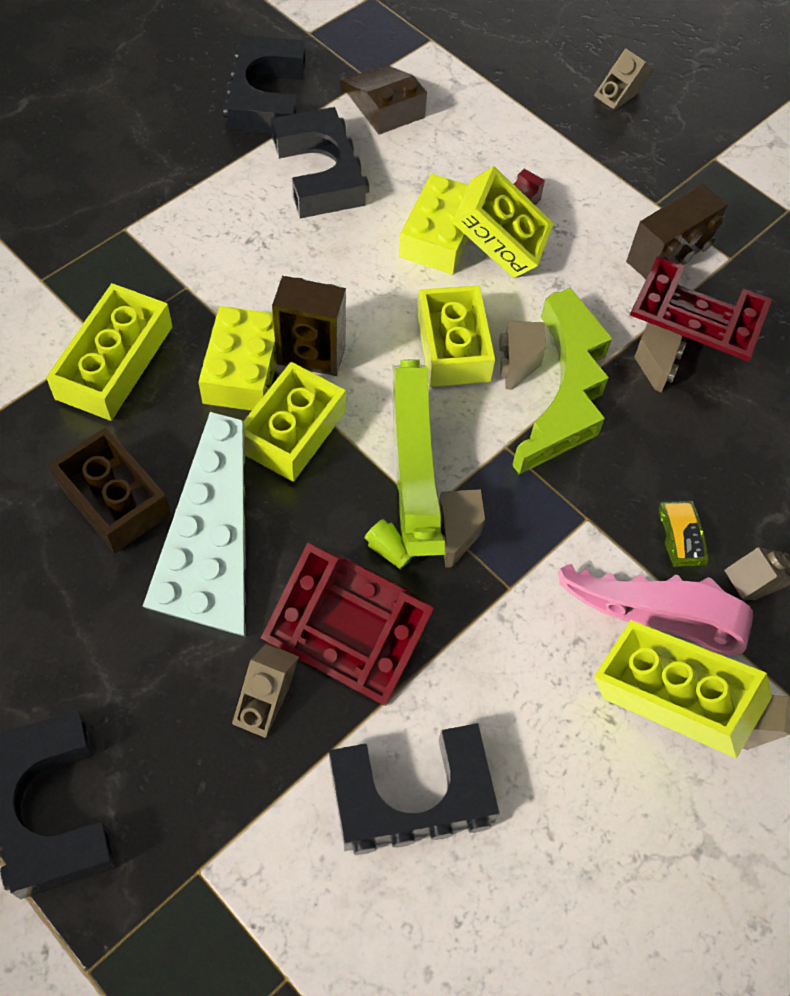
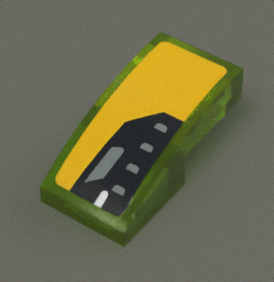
(684, 534)

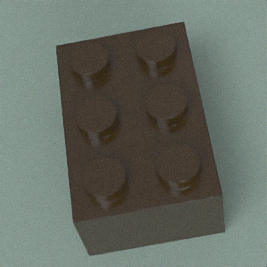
(677, 230)
(310, 324)
(110, 489)

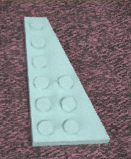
(204, 552)

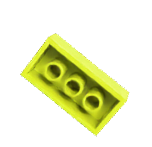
(110, 352)
(684, 687)

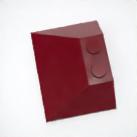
(698, 315)
(348, 622)

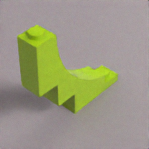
(571, 415)
(414, 463)

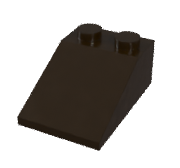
(387, 97)

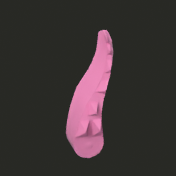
(676, 606)

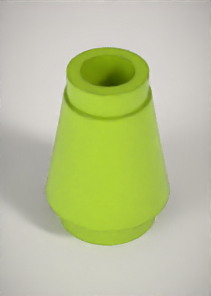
(388, 543)

